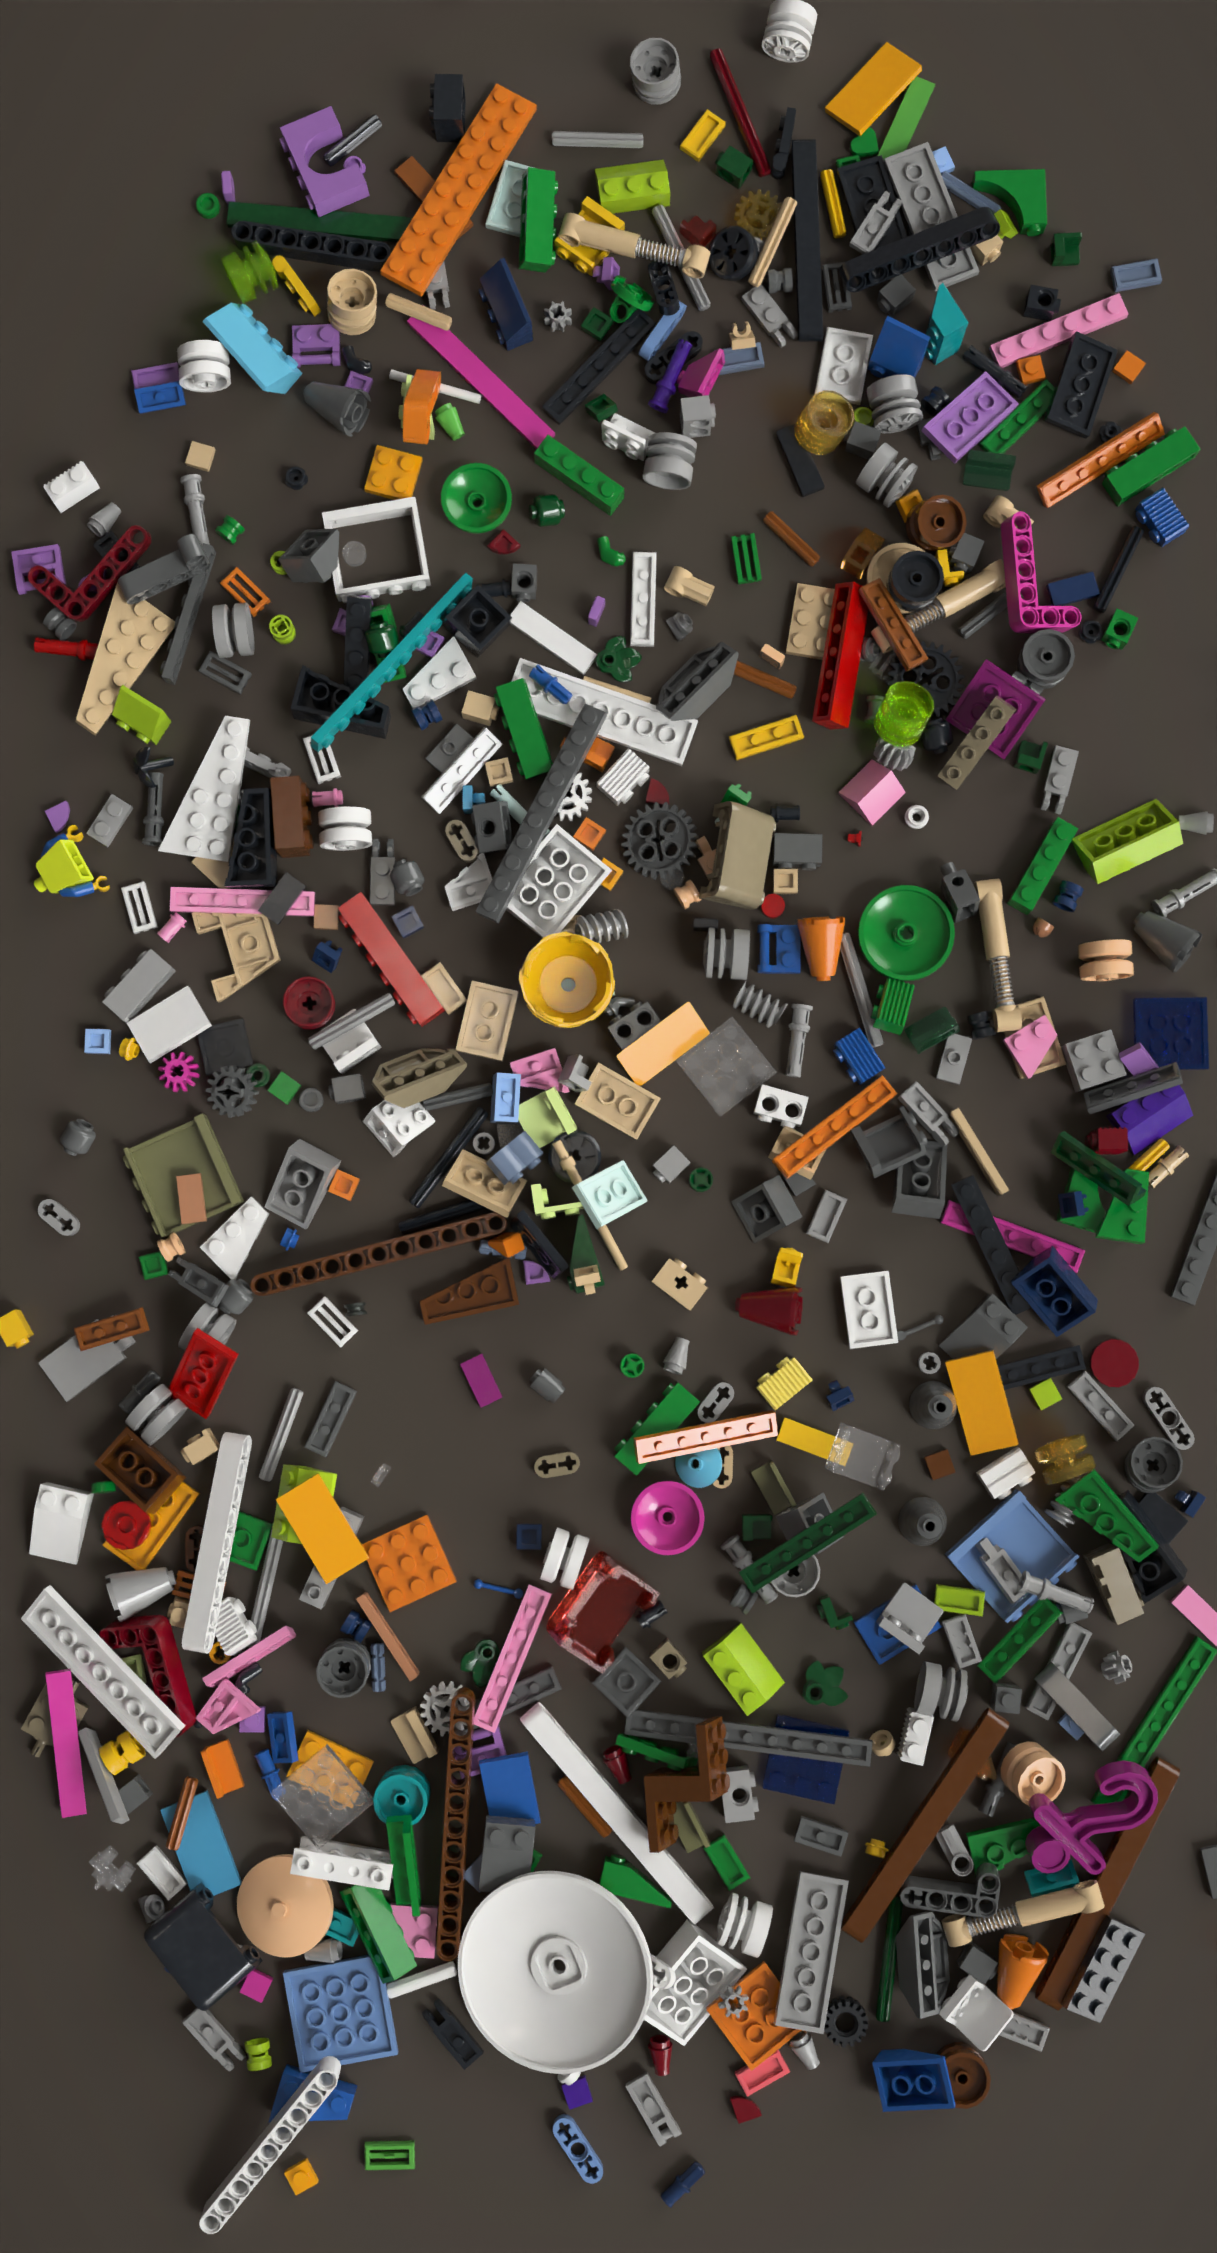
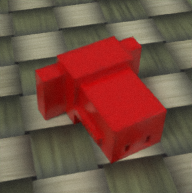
(855, 838)

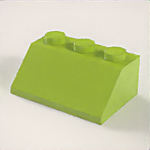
(633, 186)
(291, 1477)
(743, 1669)

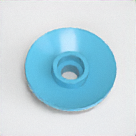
(706, 1474)

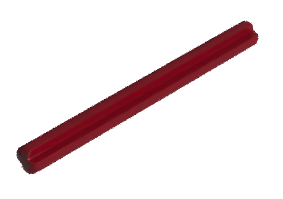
(740, 112)

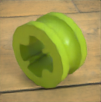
(279, 570)

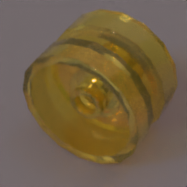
(1063, 1456)

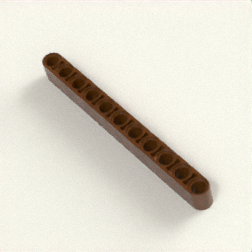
(367, 1254)
(924, 1825)
(454, 1835)
(1119, 1863)

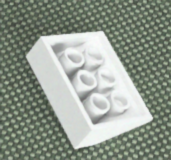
(556, 883)
(700, 1973)

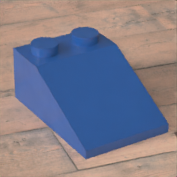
(898, 350)
(912, 2081)

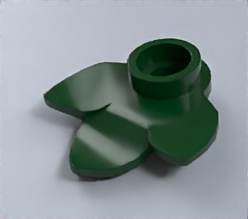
(622, 659)
(479, 1664)
(827, 1682)

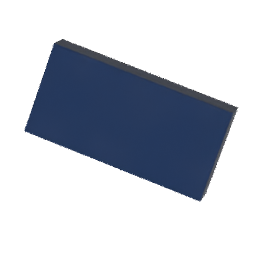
(1073, 589)

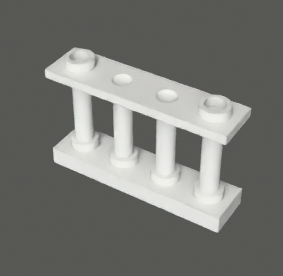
(343, 1863)

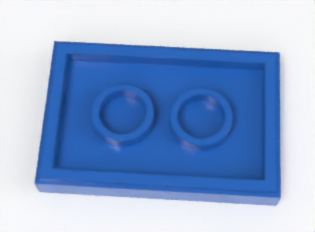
(879, 1641)
(510, 1787)

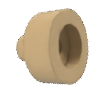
(883, 1743)

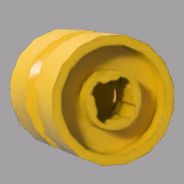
(119, 1753)

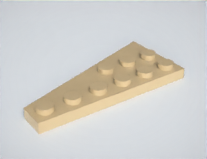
(124, 650)

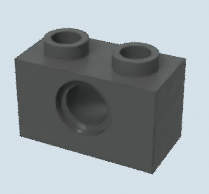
(502, 834)

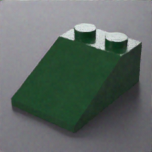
(582, 1255)

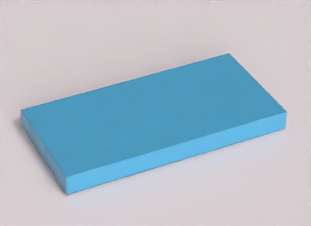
(204, 1848)

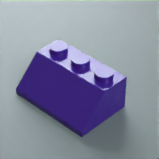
(1151, 1116)

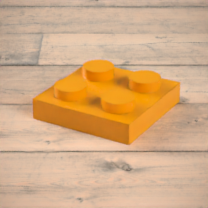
(393, 473)

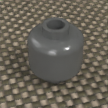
(407, 877)
(77, 1137)
(236, 1297)

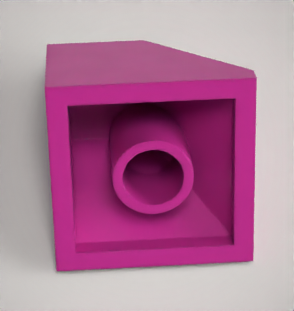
(701, 375)

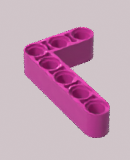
(1026, 583)

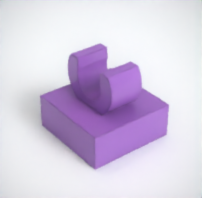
(607, 272)

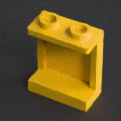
(585, 257)

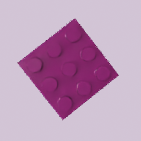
(980, 693)

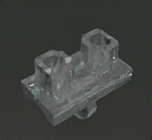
(109, 1874)

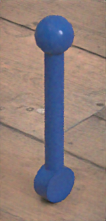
(518, 1593)

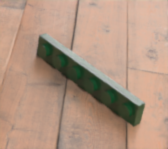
(807, 1542)

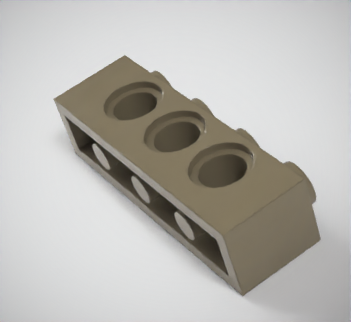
(977, 742)

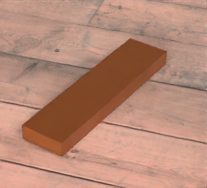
(419, 182)
(893, 624)

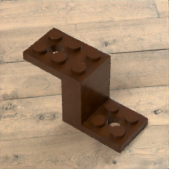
(691, 1784)

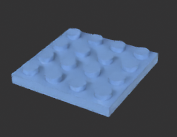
(340, 2012)

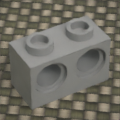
(697, 416)

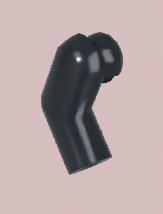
(246, 1676)

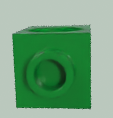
(1126, 623)

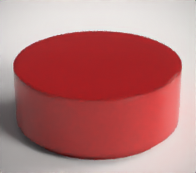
(773, 906)

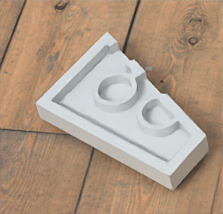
(440, 676)
(234, 1239)

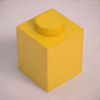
(15, 1329)

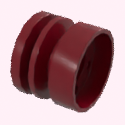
(298, 994)

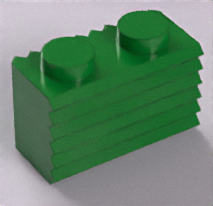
(893, 1005)

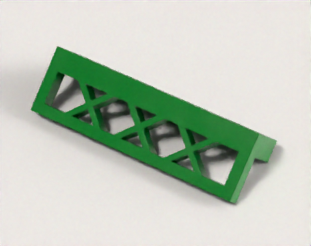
(404, 1861)

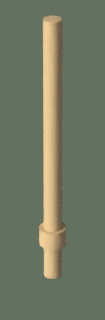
(567, 1163)

